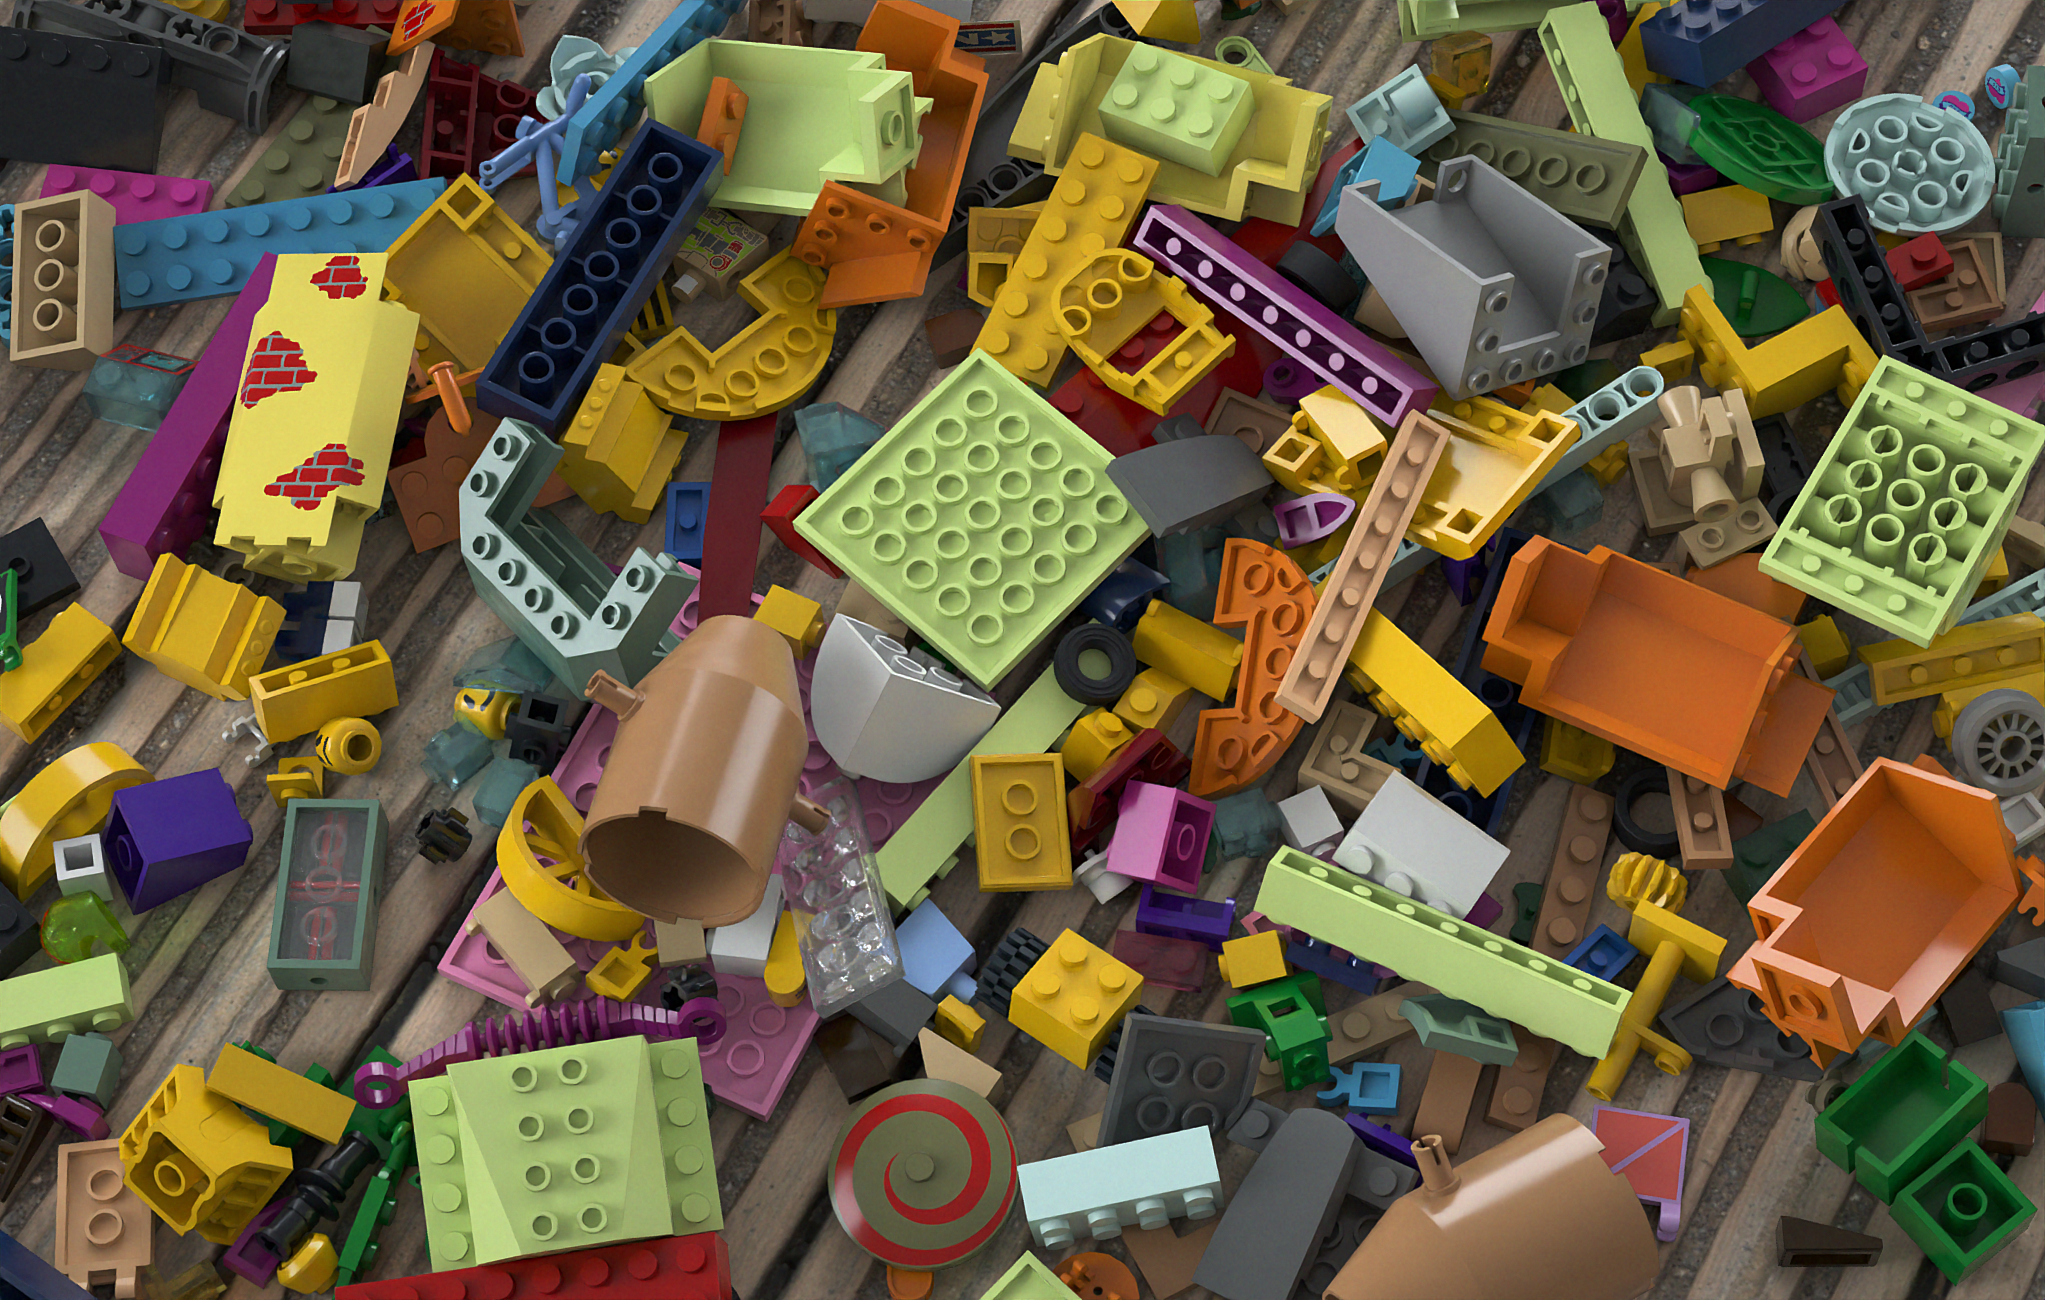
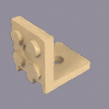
(1741, 474)

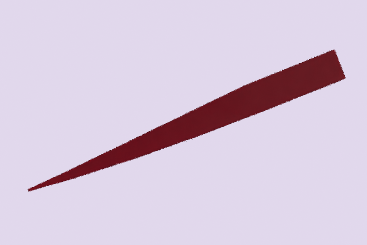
(733, 516)

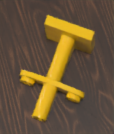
(1674, 950)

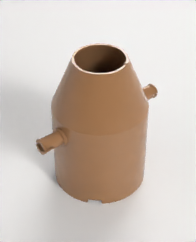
(700, 777)
(1509, 1225)

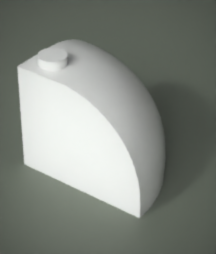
(892, 709)

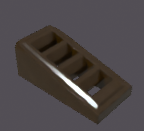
(30, 1138)
(1819, 1245)

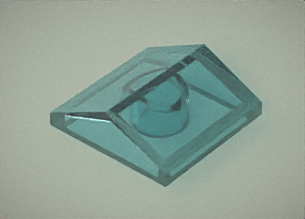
(505, 667)

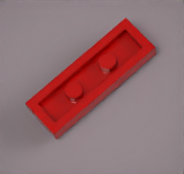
(1910, 263)

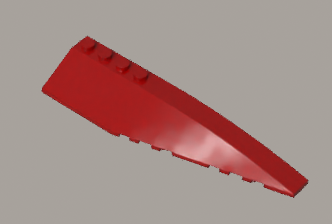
(1126, 425)

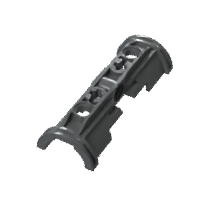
(225, 82)

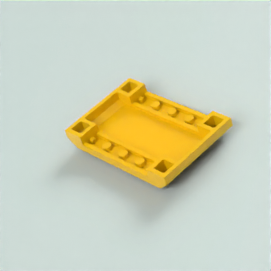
(468, 280)
(1479, 478)

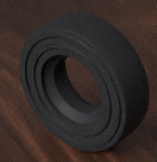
(1108, 641)

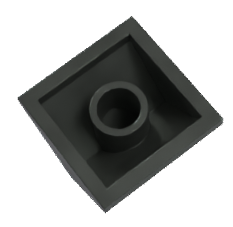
(335, 61)

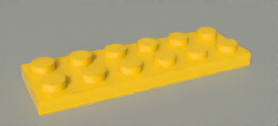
(1085, 213)

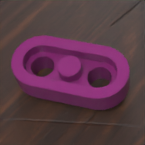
(1297, 385)

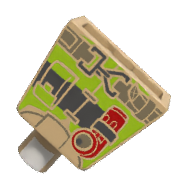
(718, 256)

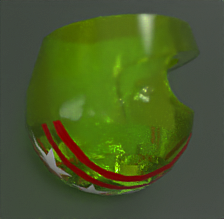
(75, 924)

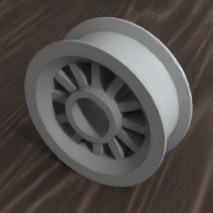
(1981, 754)

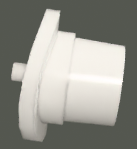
(1099, 880)

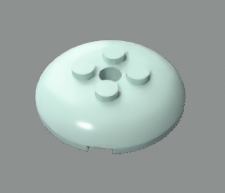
(1910, 164)

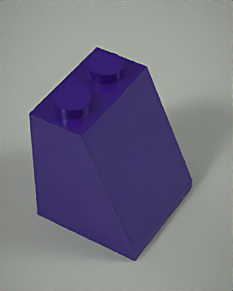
(174, 837)

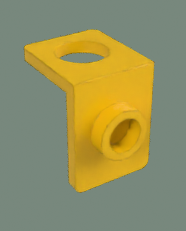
(296, 785)

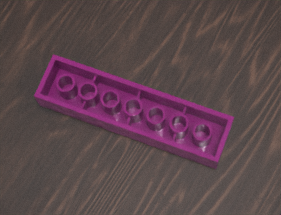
(178, 474)

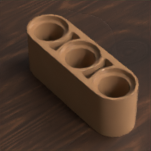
(1447, 1099)

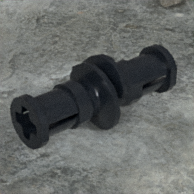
(316, 1195)

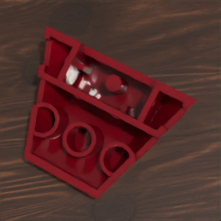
(470, 120)
(1094, 802)

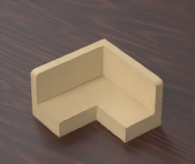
(1338, 760)

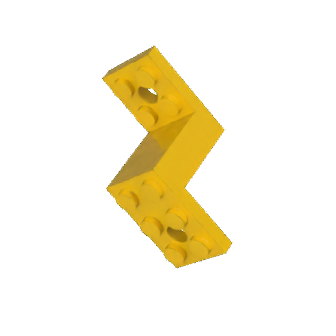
(1784, 369)

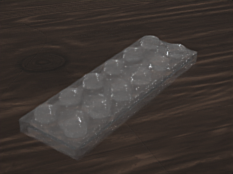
(839, 903)

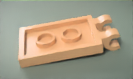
(100, 1223)

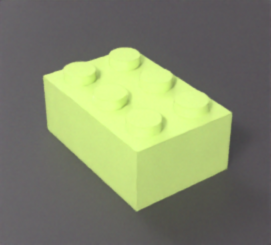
(1177, 109)

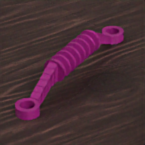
(610, 1017)

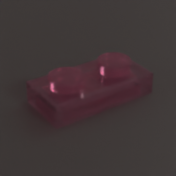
(1163, 960)

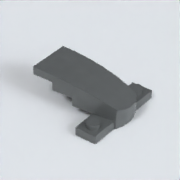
(1197, 483)
(1291, 1199)

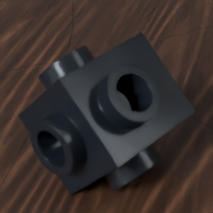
(538, 729)

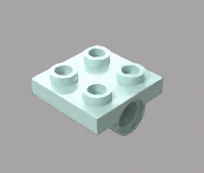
(1402, 113)

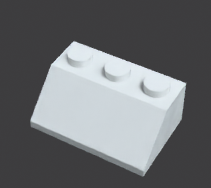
(1421, 849)

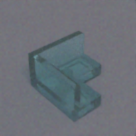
(1672, 121)

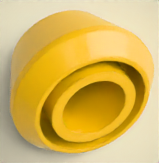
(310, 1266)

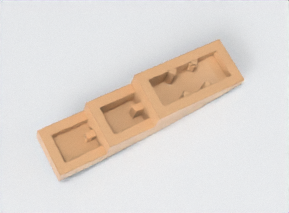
(377, 123)

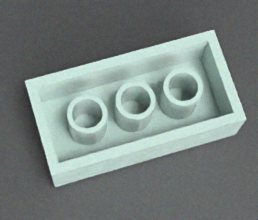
(1121, 1187)

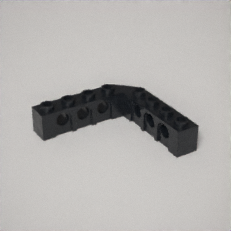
(1886, 324)

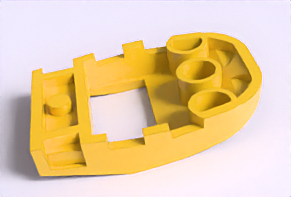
(1111, 300)

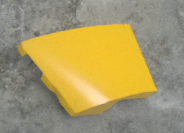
(993, 248)

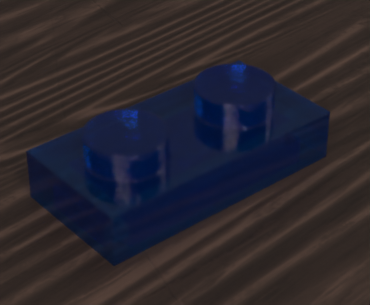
(1351, 973)

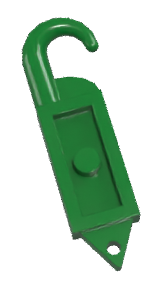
(376, 1210)

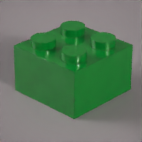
(1962, 1211)

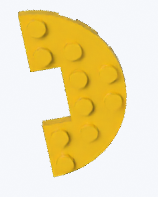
(757, 368)

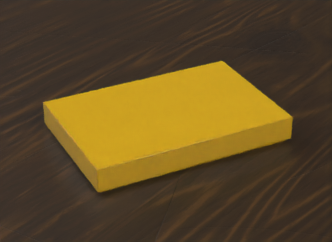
(1020, 822)

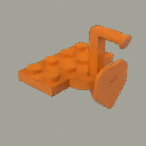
(430, 484)

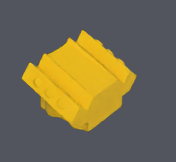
(620, 448)
(203, 628)
(201, 1159)

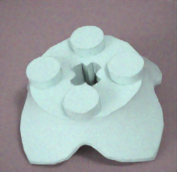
(573, 57)

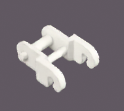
(250, 725)

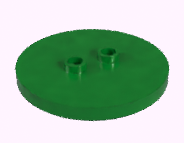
(1761, 149)

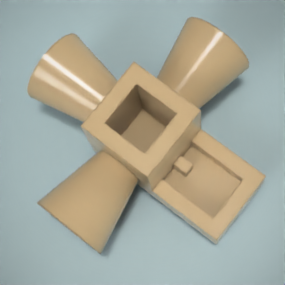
(1697, 452)

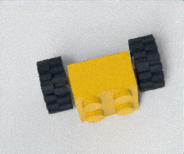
(1063, 995)

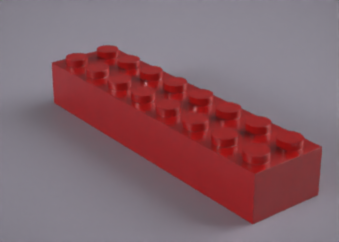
(649, 1270)

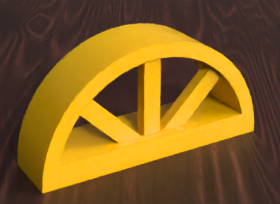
(61, 804)
(580, 911)

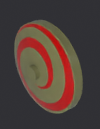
(924, 1175)

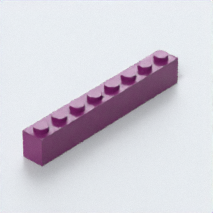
(1285, 314)

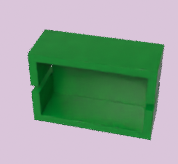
(1901, 1116)

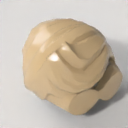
(1799, 250)

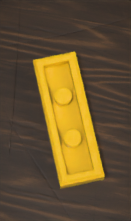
(280, 1094)

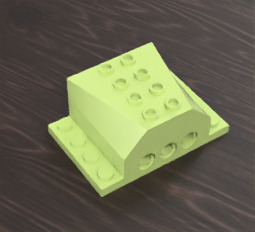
(1907, 503)
(565, 1151)

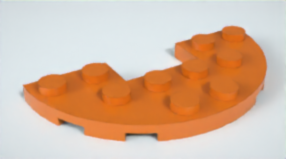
(1275, 603)

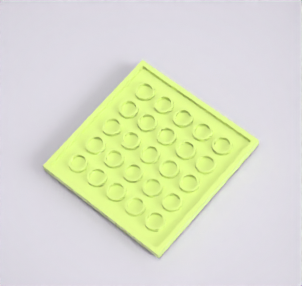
(978, 519)

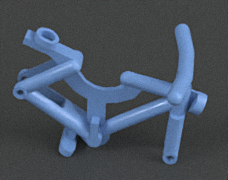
(536, 142)

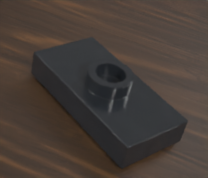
(1782, 454)

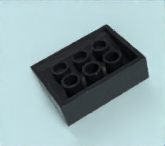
(82, 100)

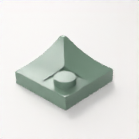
(1460, 1029)

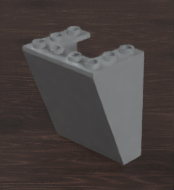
(1480, 276)

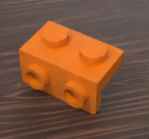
(723, 118)

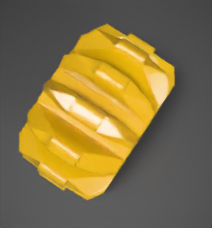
(1646, 878)

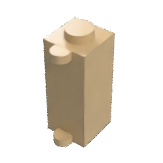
(526, 948)

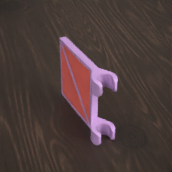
(1650, 1154)

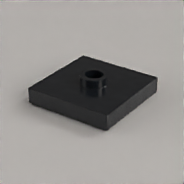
(39, 565)

